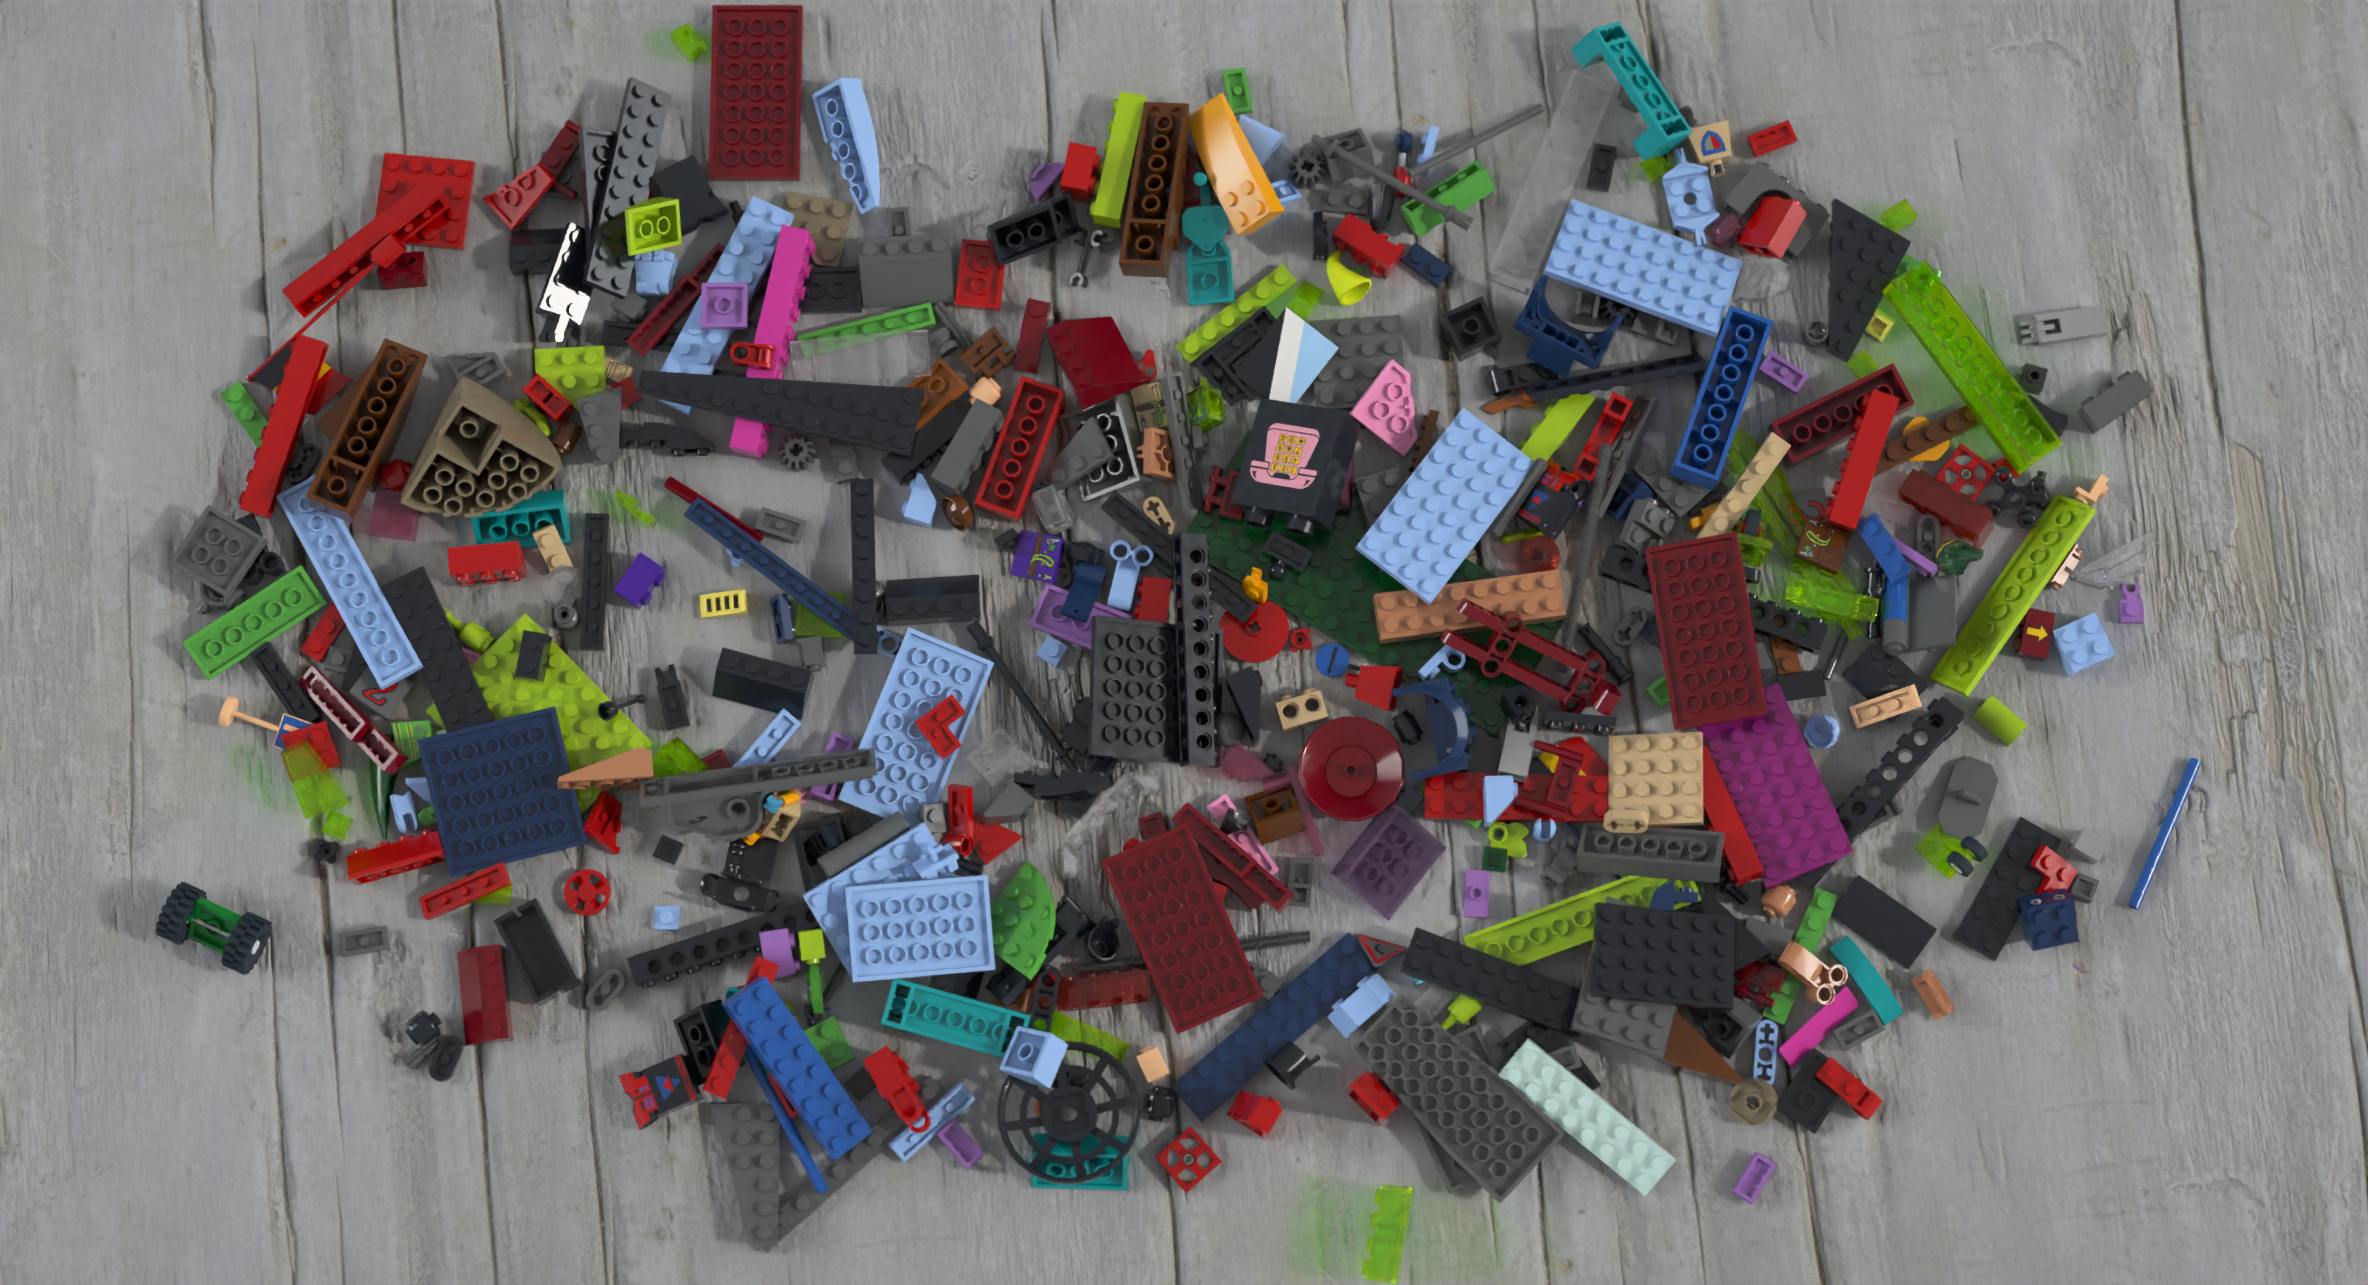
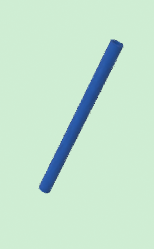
(2164, 833)
(786, 1122)

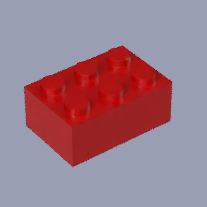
(487, 563)

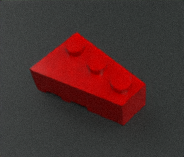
(1367, 246)

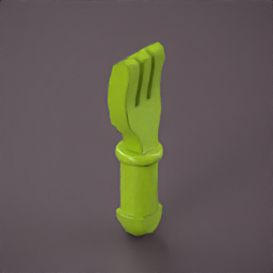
(1518, 536)

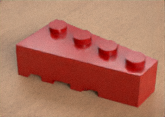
(1255, 1112)

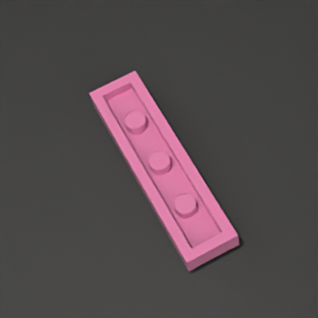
(1245, 839)

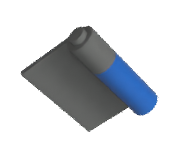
(1919, 614)

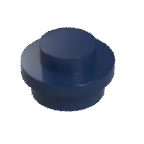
(1404, 141)

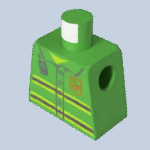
(406, 738)

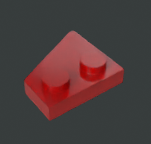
(992, 839)

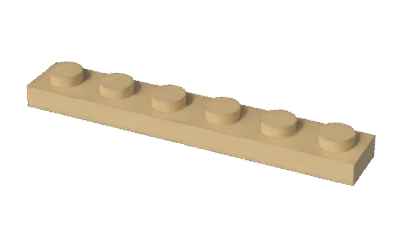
(1746, 487)

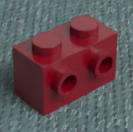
(403, 273)

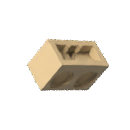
(1303, 716)

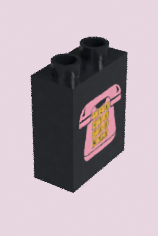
(1295, 466)

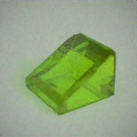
(1655, 168)

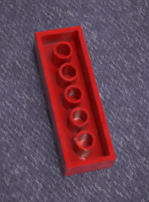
(1020, 449)

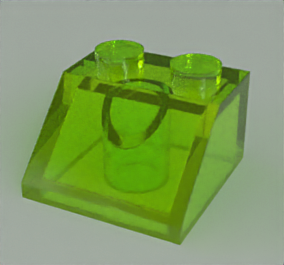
(676, 759)

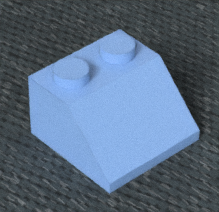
(1034, 1056)

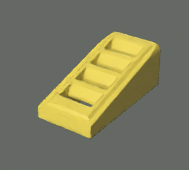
(742, 601)

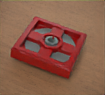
(1966, 472)
(1188, 1159)

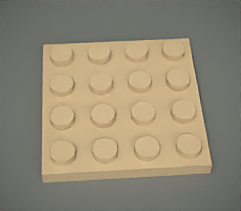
(1658, 776)

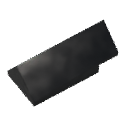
(1033, 229)

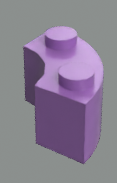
(778, 949)

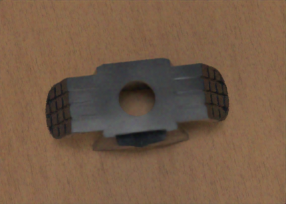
(723, 889)

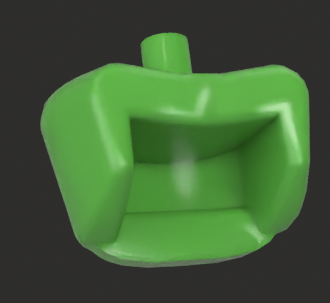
(427, 816)

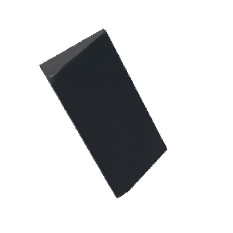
(1802, 684)

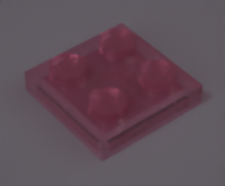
(393, 518)

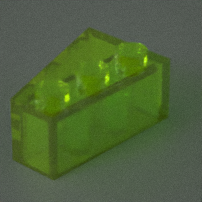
(312, 781)

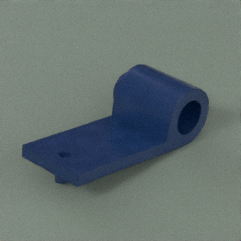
(1085, 590)

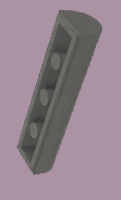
(863, 844)

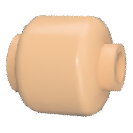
(985, 390)

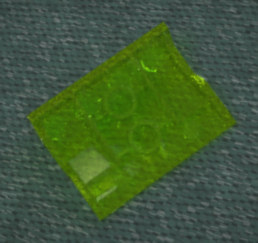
(1388, 1234)

